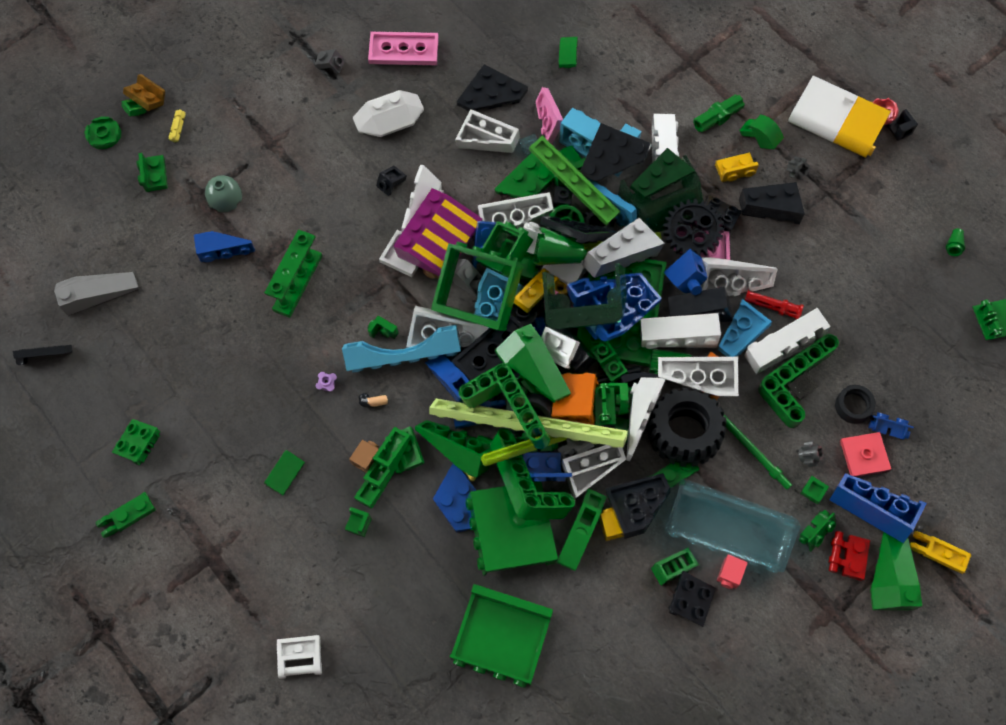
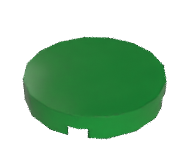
(103, 133)

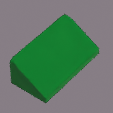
(284, 472)

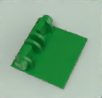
(991, 318)
(135, 441)

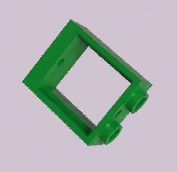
(497, 239)

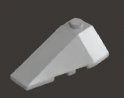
(87, 291)

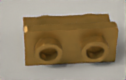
(145, 93)

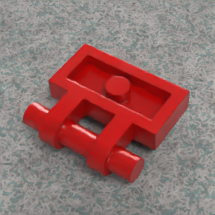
(855, 556)

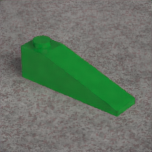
(457, 446)
(895, 577)

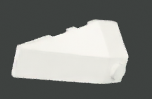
(424, 183)
(707, 374)

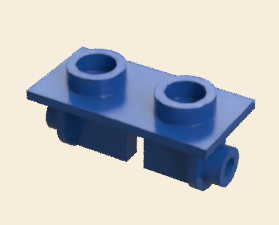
(882, 423)

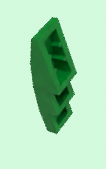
(383, 468)

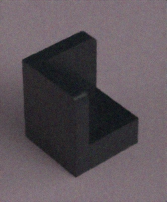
(903, 125)

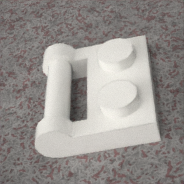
(298, 649)

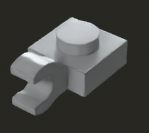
(574, 447)

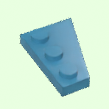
(743, 330)

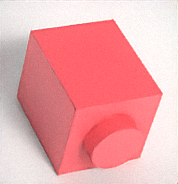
(731, 572)

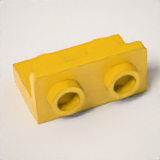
(736, 167)

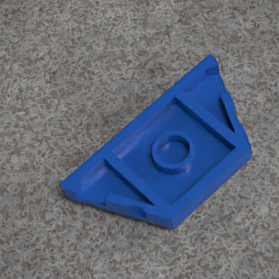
(452, 498)

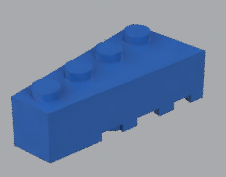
(878, 506)

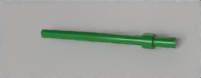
(775, 472)

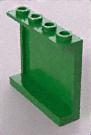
(505, 538)
(501, 635)

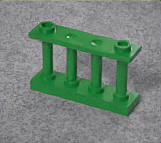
(293, 273)

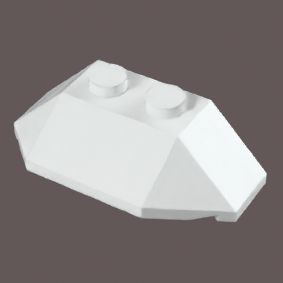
(388, 113)

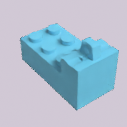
(580, 131)

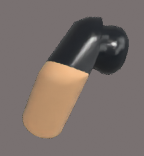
(376, 401)

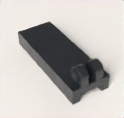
(22, 354)

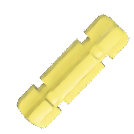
(177, 125)

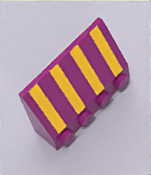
(432, 227)

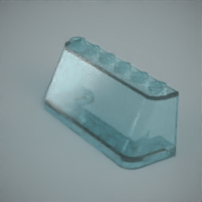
(732, 525)

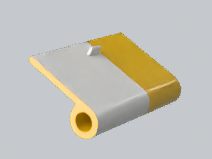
(839, 116)

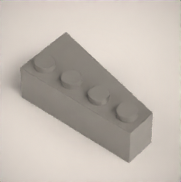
(625, 247)

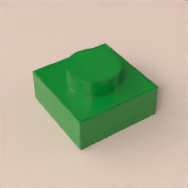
(132, 108)
(814, 490)

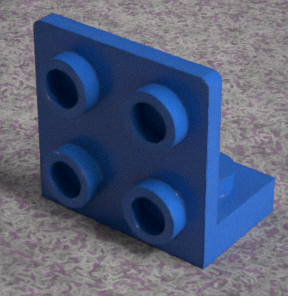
(545, 466)

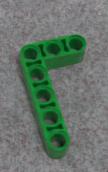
(792, 372)
(506, 384)
(521, 489)

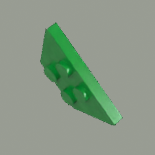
(527, 179)

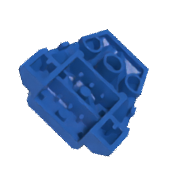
(640, 300)

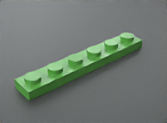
(574, 180)

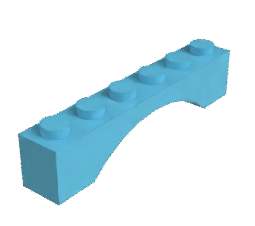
(363, 355)

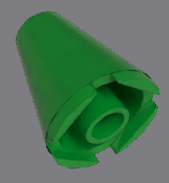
(556, 249)

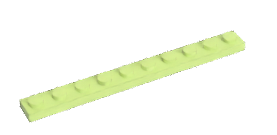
(554, 427)

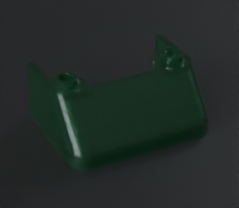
(654, 211)
(561, 315)

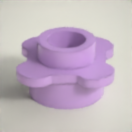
(329, 386)

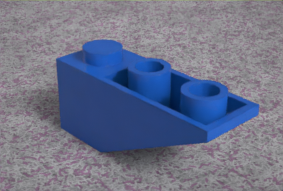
(217, 245)
(448, 375)

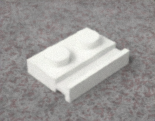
(560, 346)

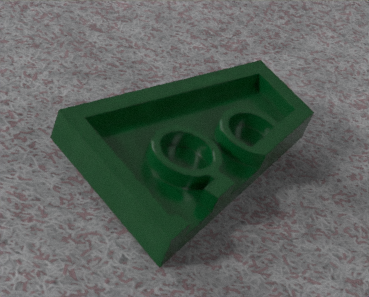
(661, 173)

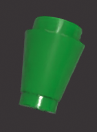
(956, 243)

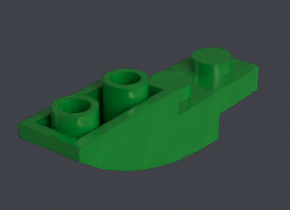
(581, 529)

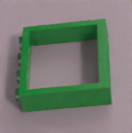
(446, 279)

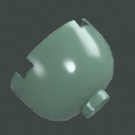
(223, 193)

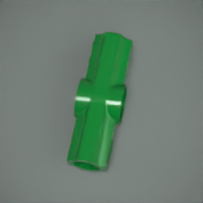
(718, 113)

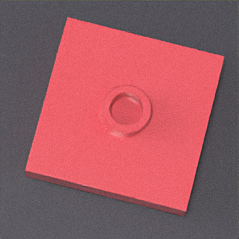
(865, 454)

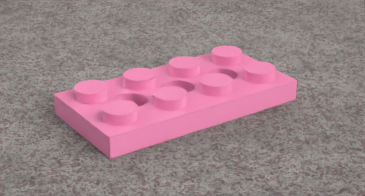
(396, 40)

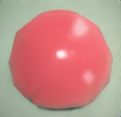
(889, 105)

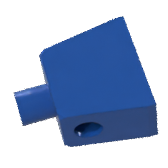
(688, 273)

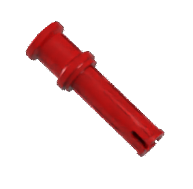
(783, 307)

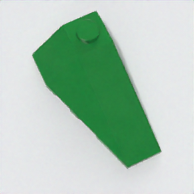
(530, 358)

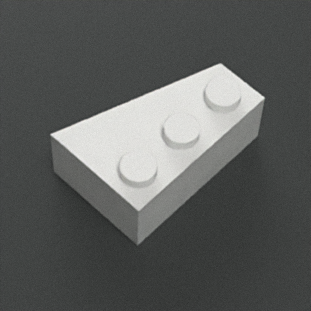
(486, 134)
(591, 467)

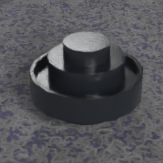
(522, 316)

